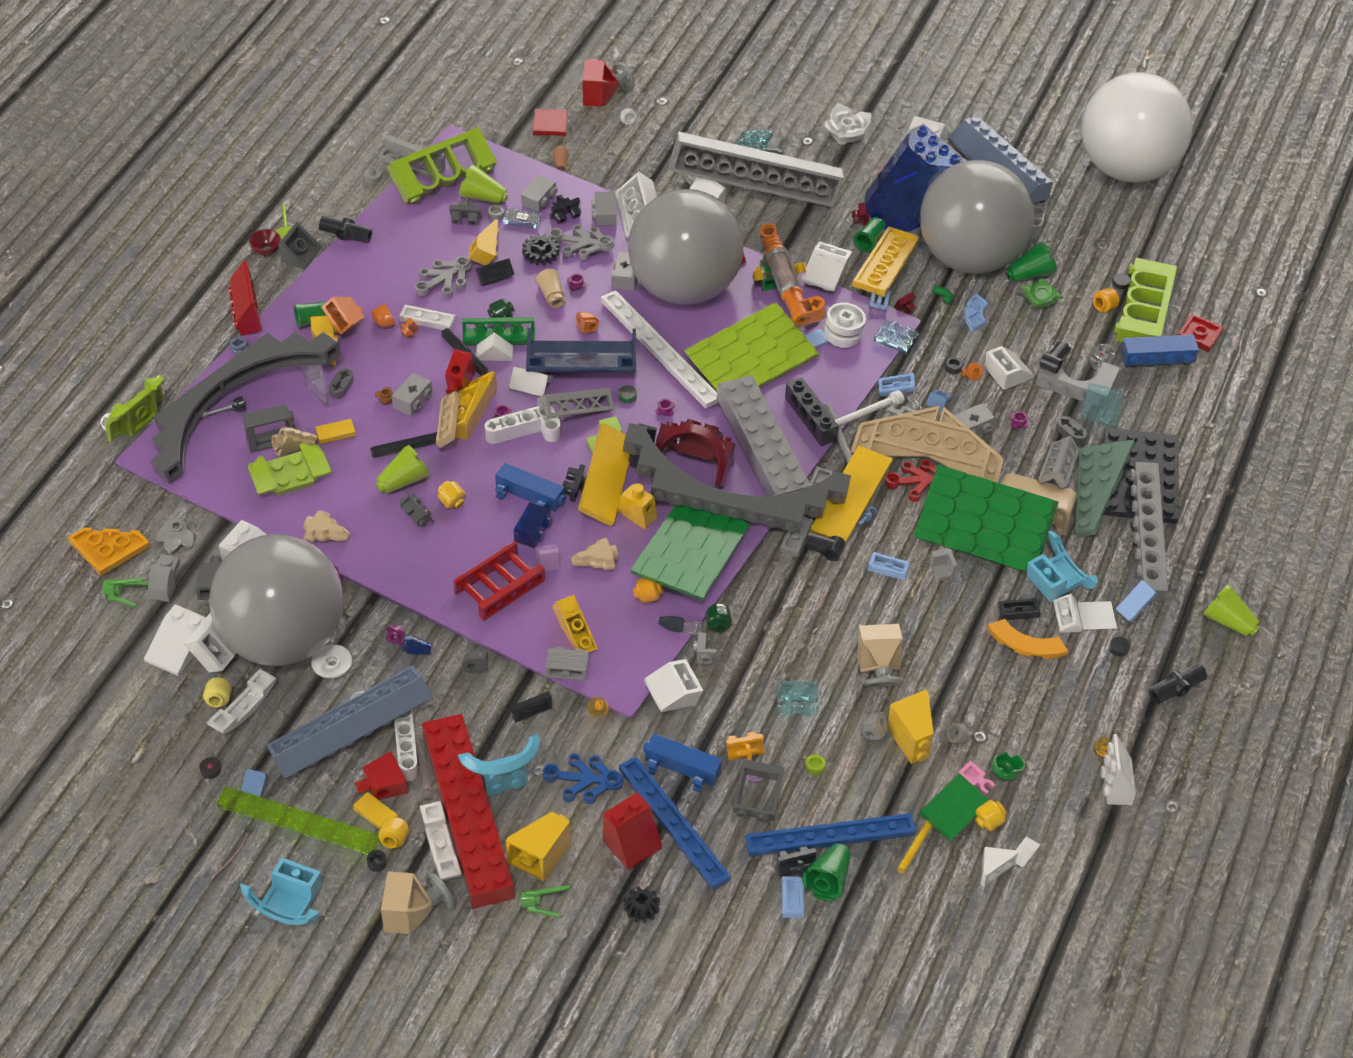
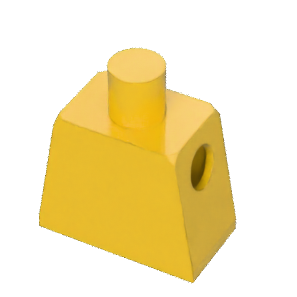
(638, 506)

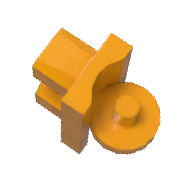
(744, 747)

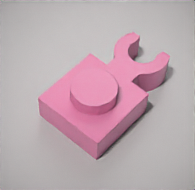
(976, 777)

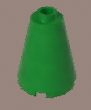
(1032, 264)
(828, 873)

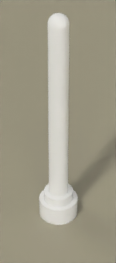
(894, 397)

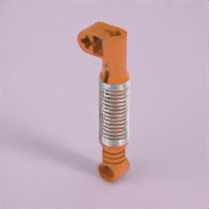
(788, 282)

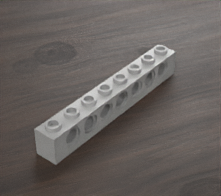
(1147, 485)

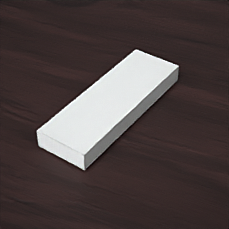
(427, 317)

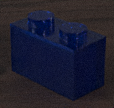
(532, 525)

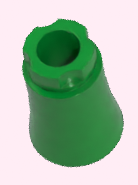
(869, 235)
(304, 312)

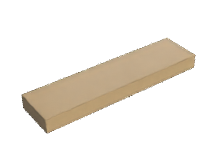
(447, 419)

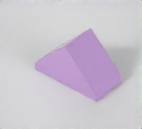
(548, 557)

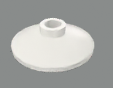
(331, 661)

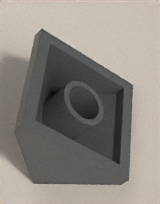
(298, 247)

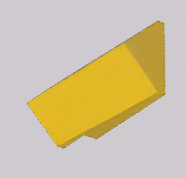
(473, 404)

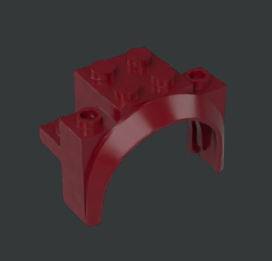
(699, 441)

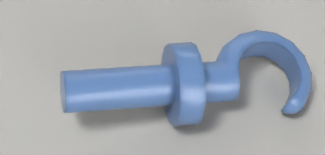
(866, 517)

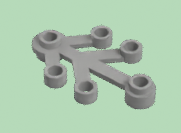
(602, 242)
(461, 265)

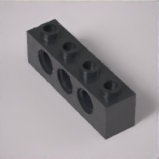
(811, 411)

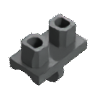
(465, 210)

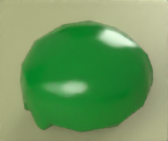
(1007, 767)

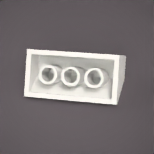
(632, 199)

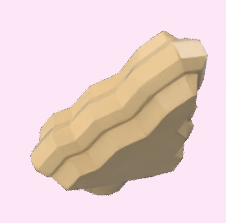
(289, 439)
(323, 528)
(597, 555)

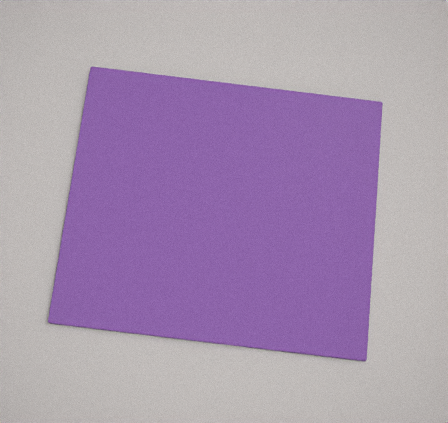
(419, 563)

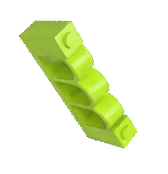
(409, 186)
(1150, 274)

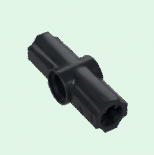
(345, 229)
(1177, 683)

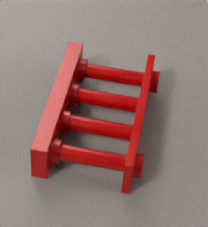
(502, 596)

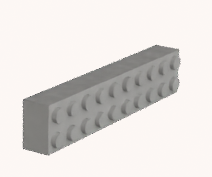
(756, 169)

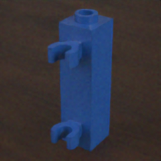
(529, 487)
(683, 760)

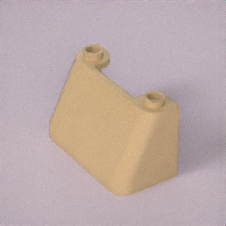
(1065, 497)

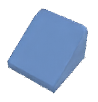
(938, 398)
(254, 782)

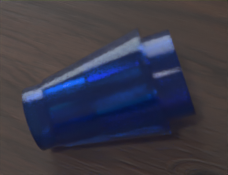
(416, 646)

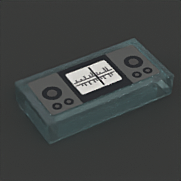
(522, 218)

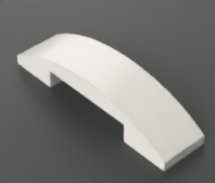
(245, 704)
(439, 841)

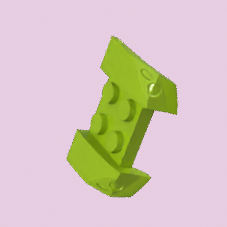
(137, 412)
(290, 471)

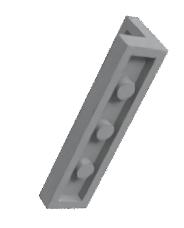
(402, 148)
(562, 398)
(1060, 462)

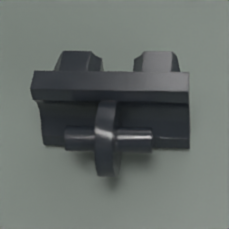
(564, 206)
(577, 476)
(796, 862)

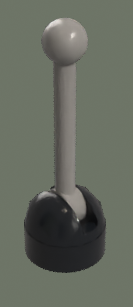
(237, 404)

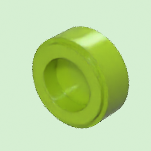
(815, 765)

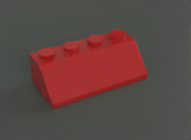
(244, 301)

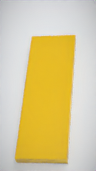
(886, 261)
(866, 472)
(605, 476)

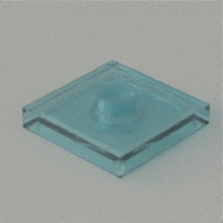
(1102, 404)

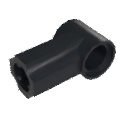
(1054, 359)
(830, 547)

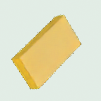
(335, 431)
(373, 810)

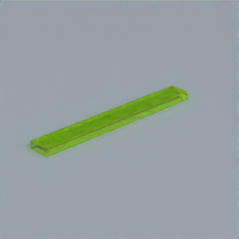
(298, 820)

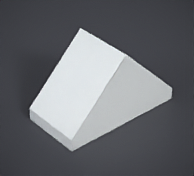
(494, 349)
(996, 862)

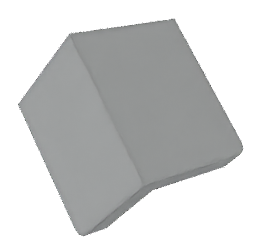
(943, 564)

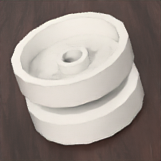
(844, 325)

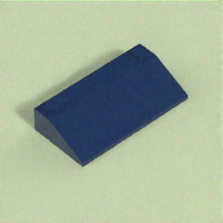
(581, 355)

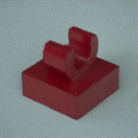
(861, 215)
(906, 303)

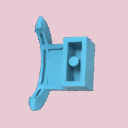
(1058, 574)
(505, 772)
(290, 894)

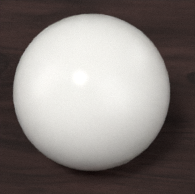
(1137, 127)

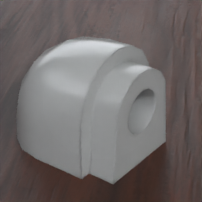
(874, 726)

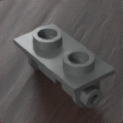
(421, 514)

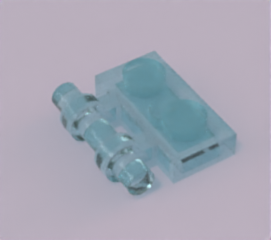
(895, 336)
(797, 692)

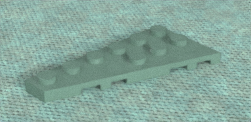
(1098, 477)

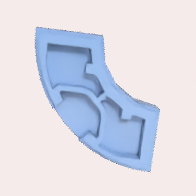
(974, 313)

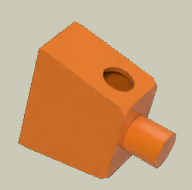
(343, 313)

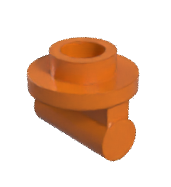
(409, 328)
(973, 371)

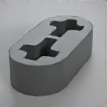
(344, 384)
(1068, 427)

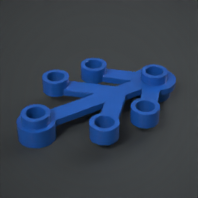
(585, 778)

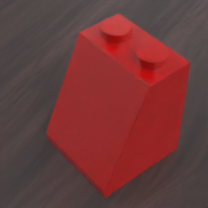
(631, 831)

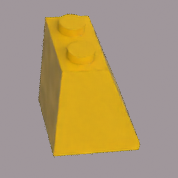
(912, 726)
(539, 845)

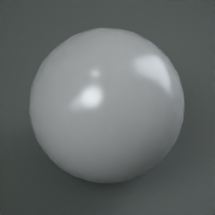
(976, 216)
(685, 246)
(276, 600)

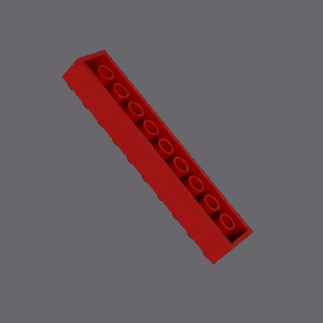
(467, 813)

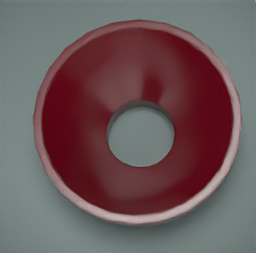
(264, 238)

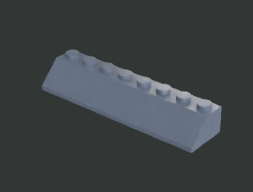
(981, 142)
(349, 721)

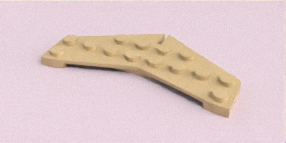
(922, 436)

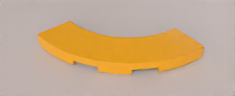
(1024, 644)

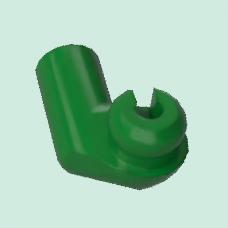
(948, 295)

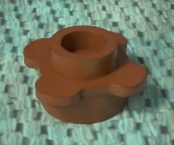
(384, 395)

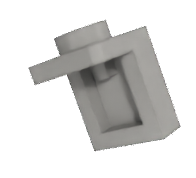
(704, 656)

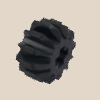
(641, 904)

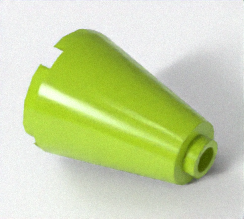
(482, 187)
(402, 471)
(1232, 612)

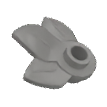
(175, 537)

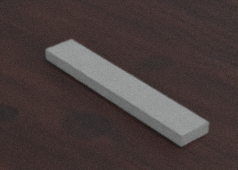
(794, 541)

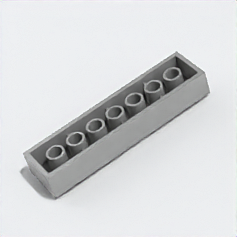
(761, 437)

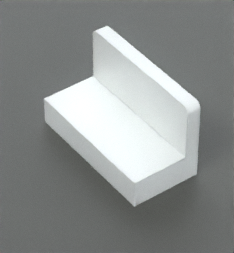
(529, 382)

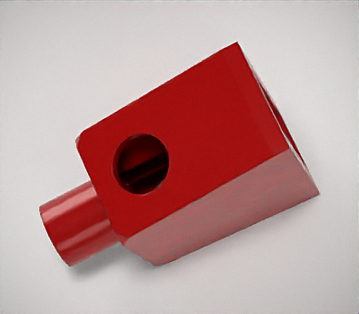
(459, 371)
(383, 778)

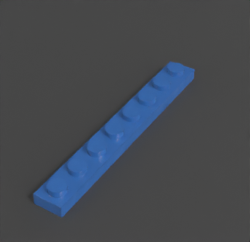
(675, 823)
(830, 834)

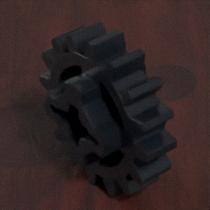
(541, 249)

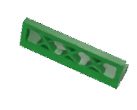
(514, 335)

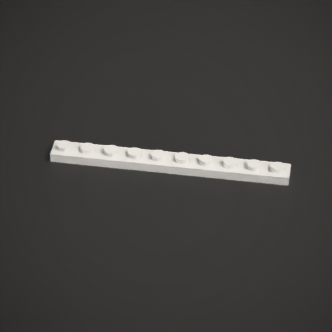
(660, 349)

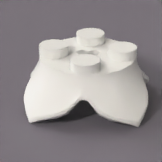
(846, 126)

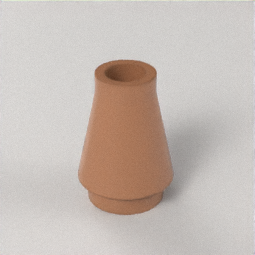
(560, 157)

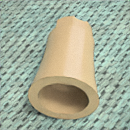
(550, 285)

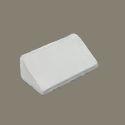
(1067, 614)

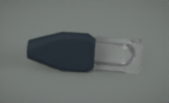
(679, 624)

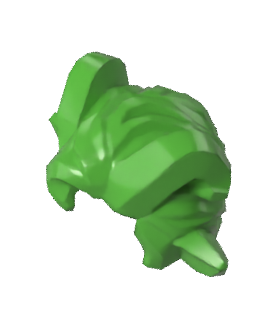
(1041, 294)

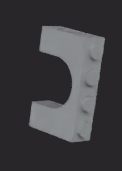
(1073, 388)

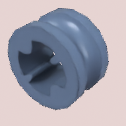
(238, 341)

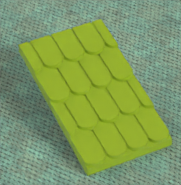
(758, 345)

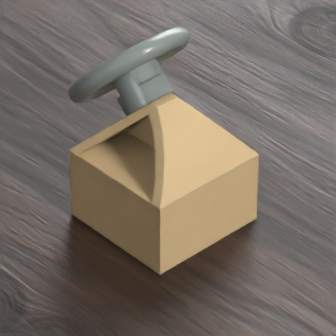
(880, 653)
(408, 904)

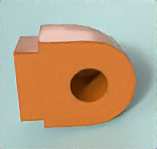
(383, 317)
(586, 322)

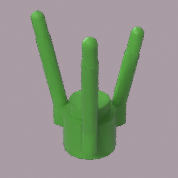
(114, 587)
(531, 898)

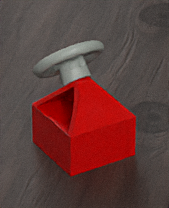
(602, 83)

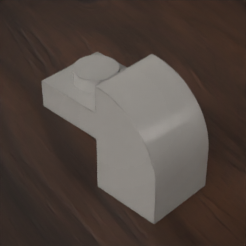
(161, 577)

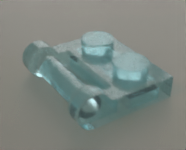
(754, 139)

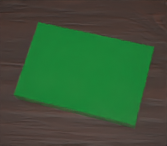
(953, 807)

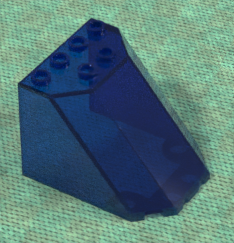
(906, 177)

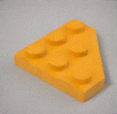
(107, 548)

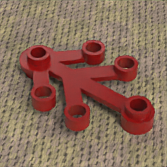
(893, 479)

